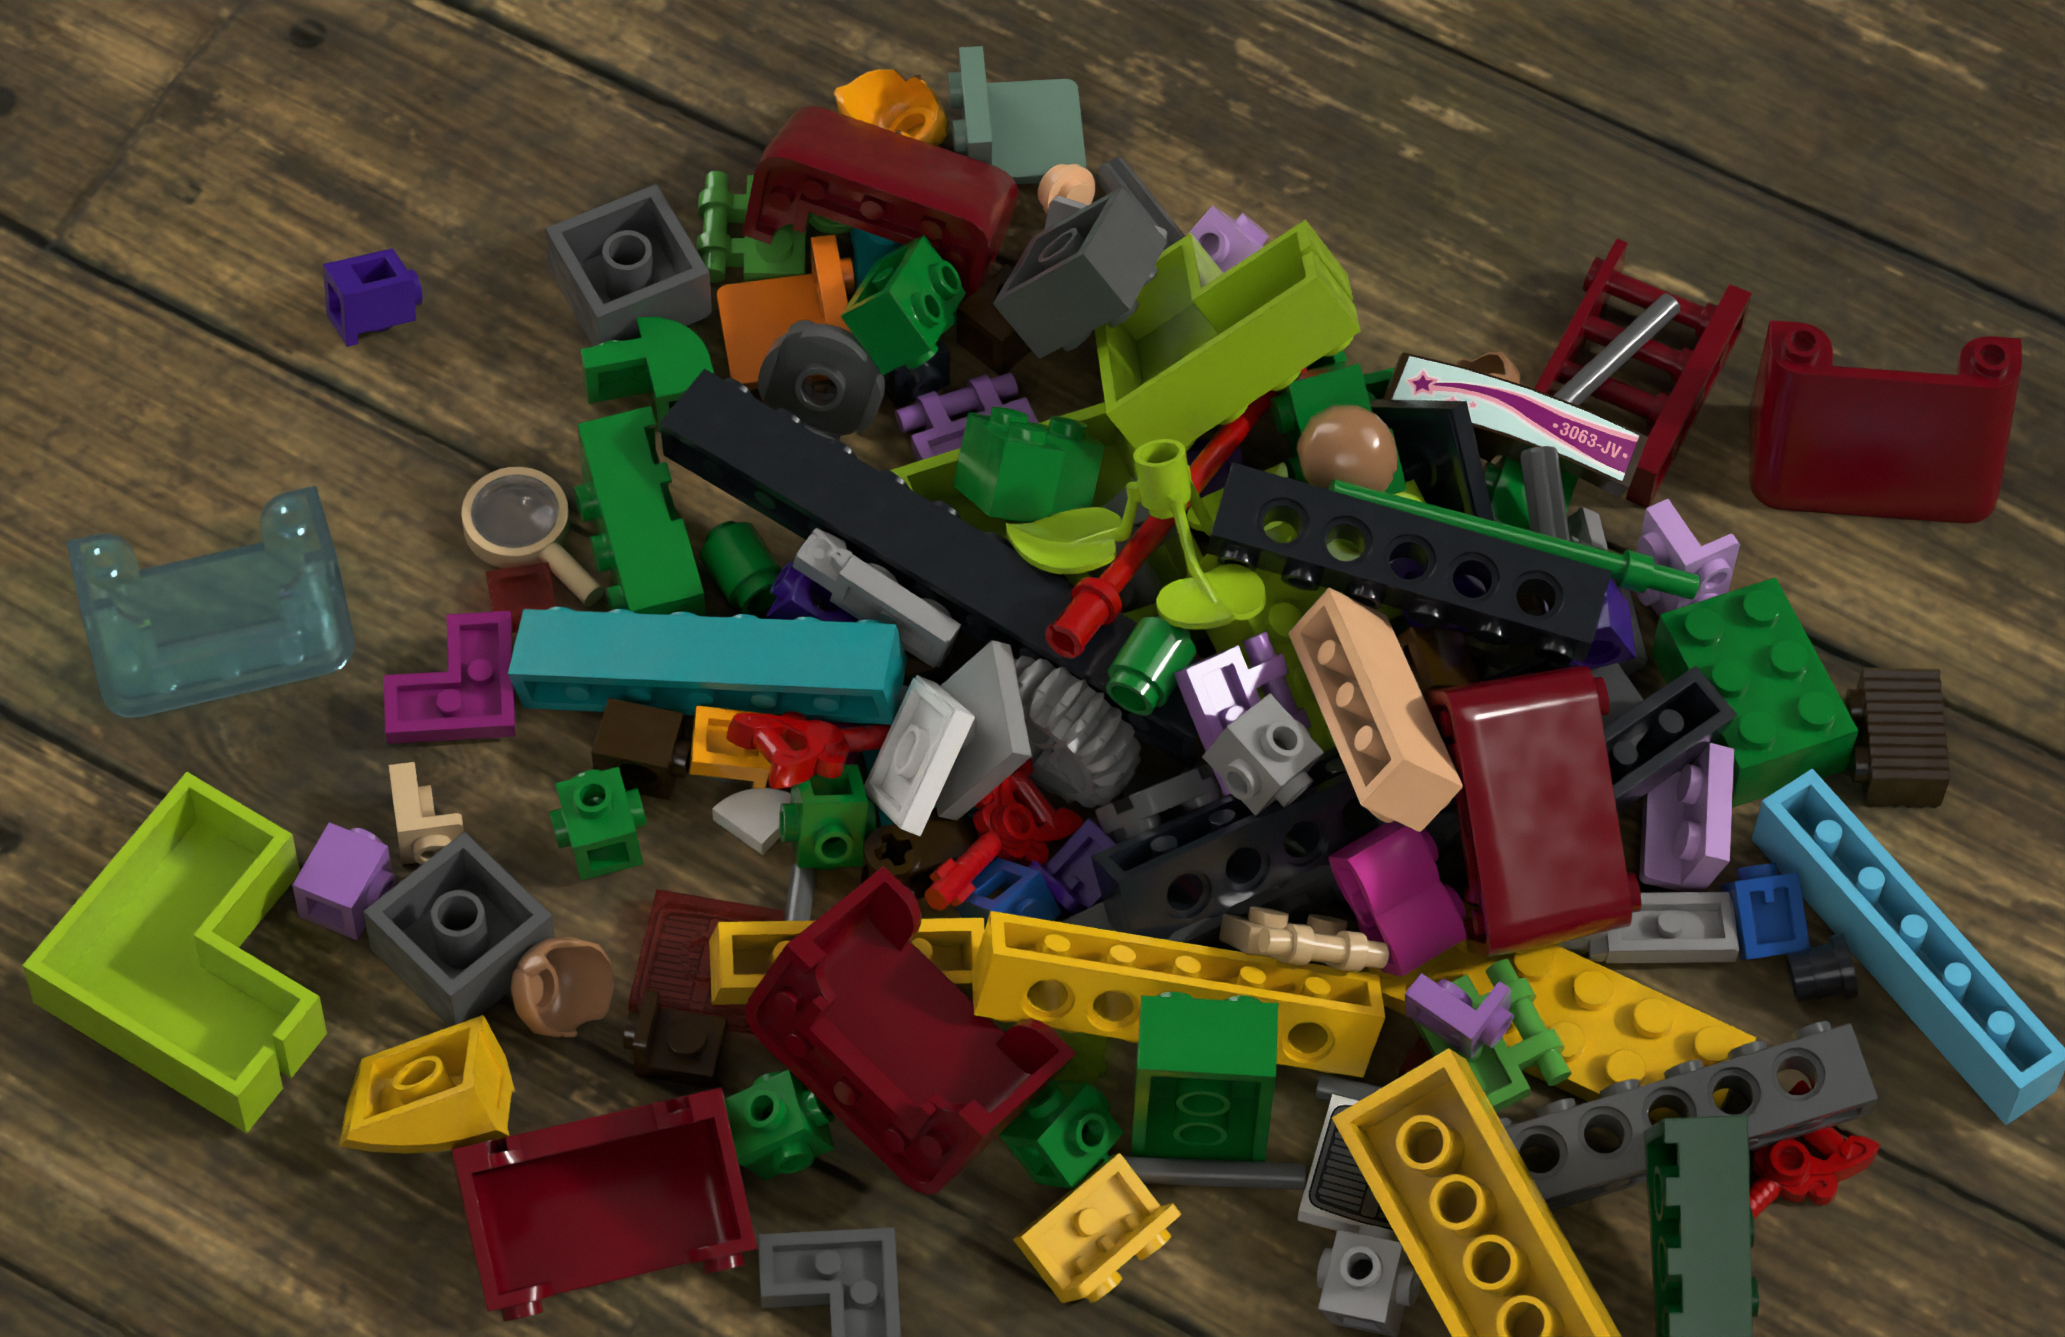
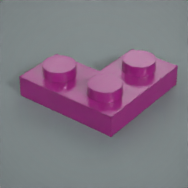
(467, 700)

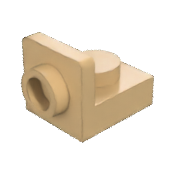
(418, 828)

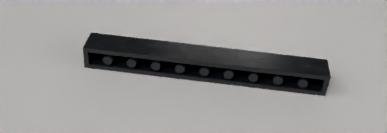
(977, 576)

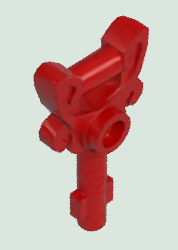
(800, 746)
(1011, 824)
(1794, 1174)

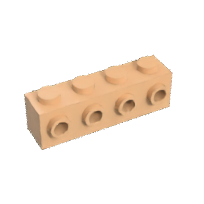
(1375, 711)

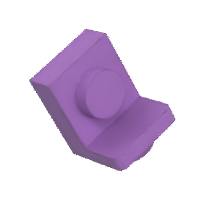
(1449, 1014)

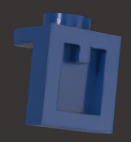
(1768, 912)

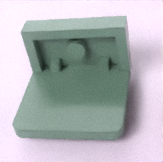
(1015, 123)

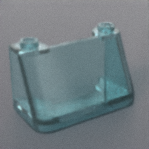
(215, 619)

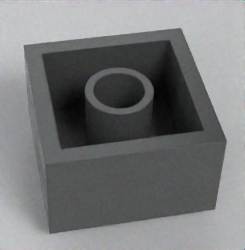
(628, 265)
(1081, 274)
(457, 930)

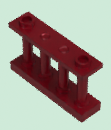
(1691, 369)

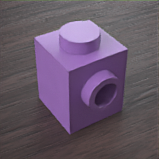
(343, 879)

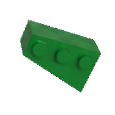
(635, 517)

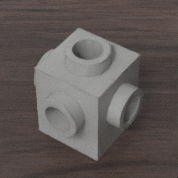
(1264, 756)
(1367, 1281)

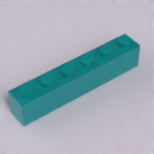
(718, 662)

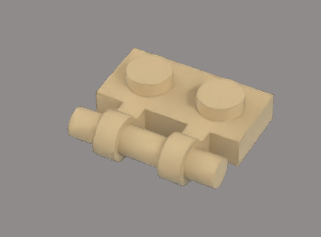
(1320, 940)

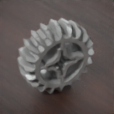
(1074, 735)

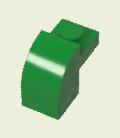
(658, 362)

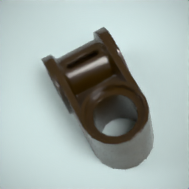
(915, 856)

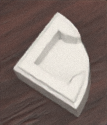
(752, 816)

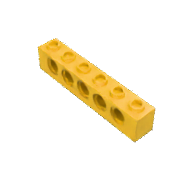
(1096, 977)

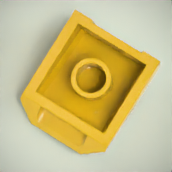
(431, 1093)

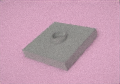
(997, 736)

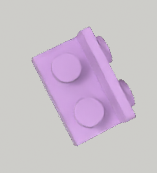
(1689, 824)

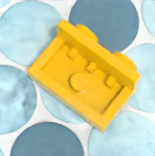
(1096, 1231)

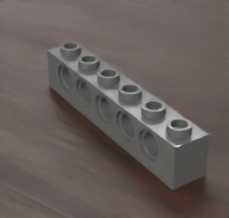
(1824, 1055)

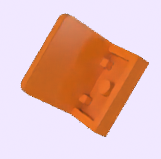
(764, 310)

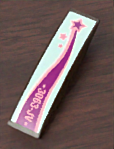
(1517, 418)

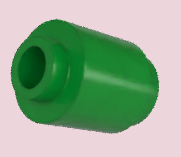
(741, 566)
(1146, 665)

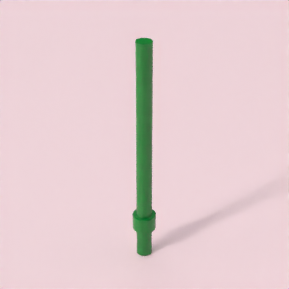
(1630, 570)

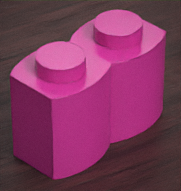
(1399, 895)

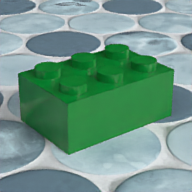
(1770, 677)
(1204, 1077)

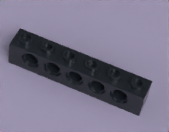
(1442, 550)

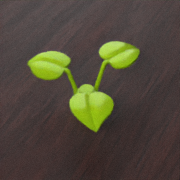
(1088, 537)

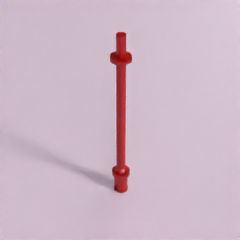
(1097, 600)

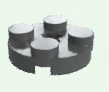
(832, 353)
(1141, 810)

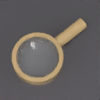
(524, 520)

